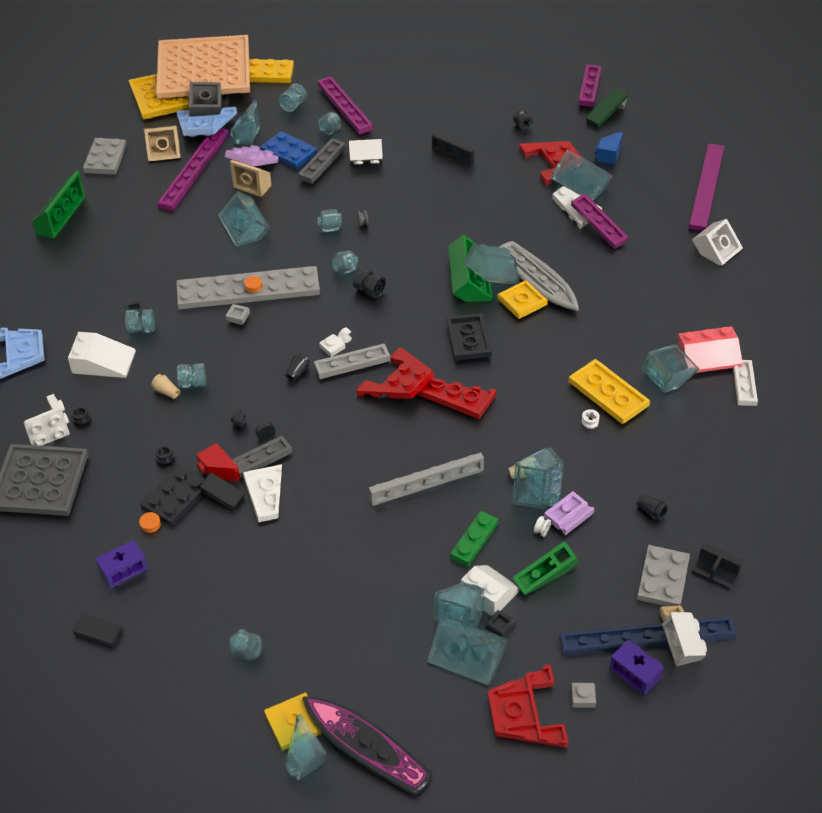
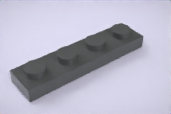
(321, 161)

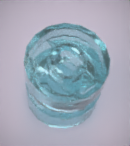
(293, 97)
(139, 321)
(191, 375)

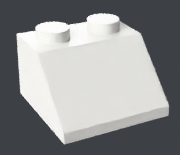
(365, 150)
(718, 242)
(497, 588)
(684, 638)

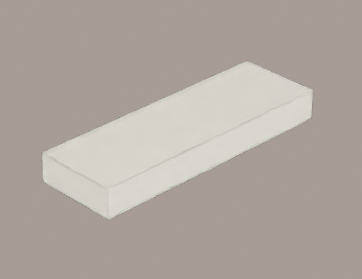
(745, 384)

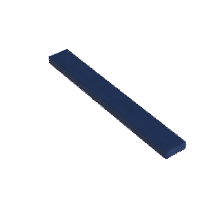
(642, 635)

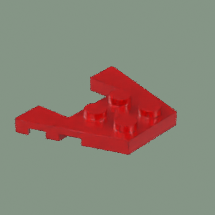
(551, 152)
(403, 382)
(516, 714)

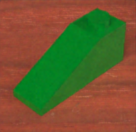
(546, 568)

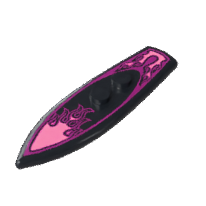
(367, 744)

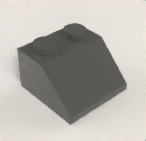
(205, 98)

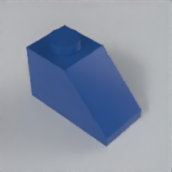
(609, 148)

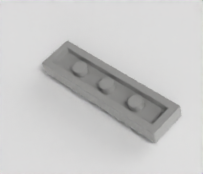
(351, 361)

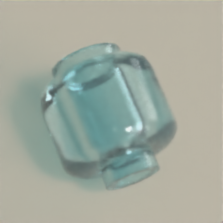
(329, 122)
(330, 220)
(344, 262)
(245, 645)

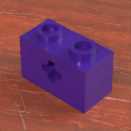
(121, 563)
(636, 667)

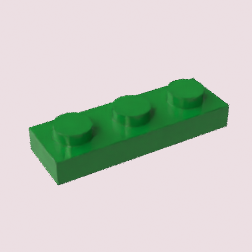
(474, 538)

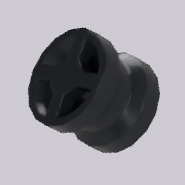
(522, 119)

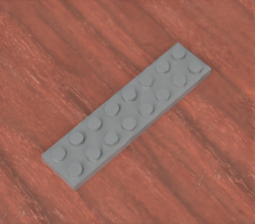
(231, 288)

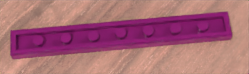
(192, 170)
(706, 187)

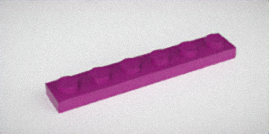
(345, 105)

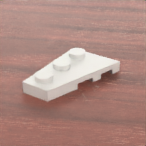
(563, 198)

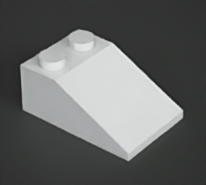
(100, 356)

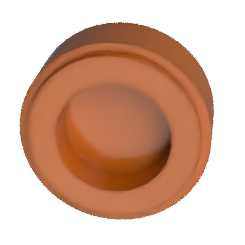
(253, 284)
(149, 522)

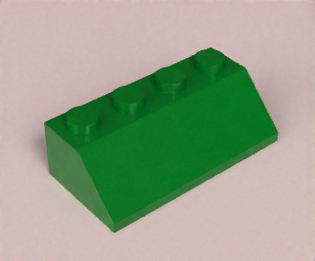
(59, 207)
(465, 282)

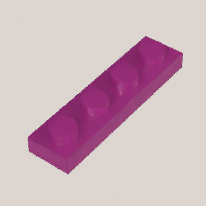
(589, 85)
(599, 221)

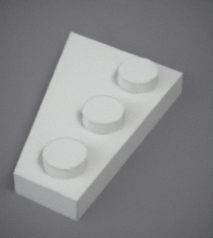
(264, 491)

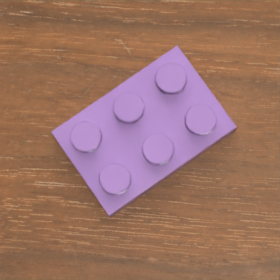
(252, 156)

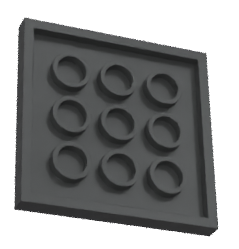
(41, 479)

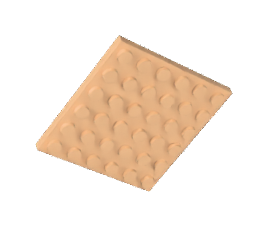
(203, 60)

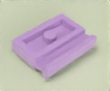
(569, 513)

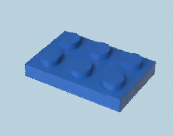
(290, 149)

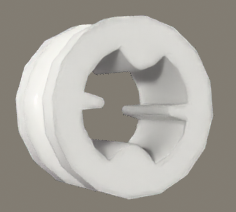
(590, 423)
(542, 526)

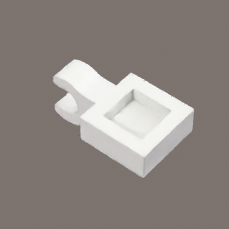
(335, 344)

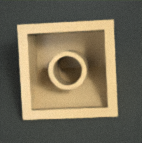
(162, 143)
(250, 178)

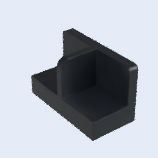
(717, 566)

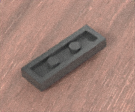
(263, 455)

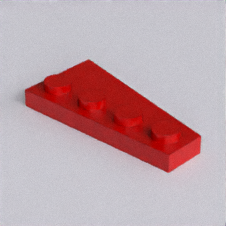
(463, 399)

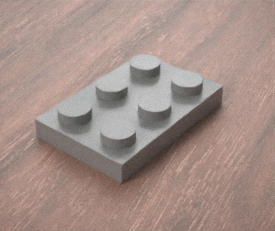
(105, 156)
(663, 576)

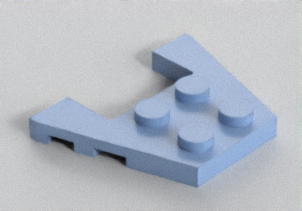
(204, 124)
(22, 349)

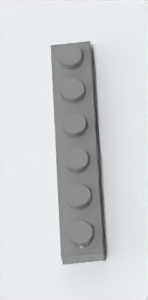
(426, 479)

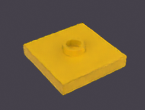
(522, 299)
(283, 717)

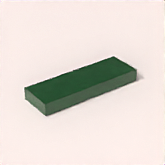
(606, 107)

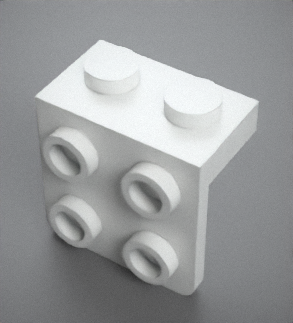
(48, 425)

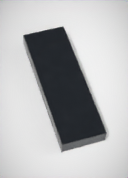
(453, 148)

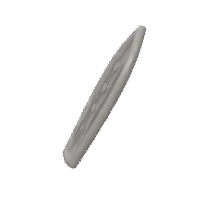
(542, 277)

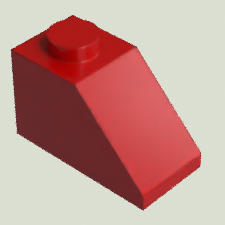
(216, 461)

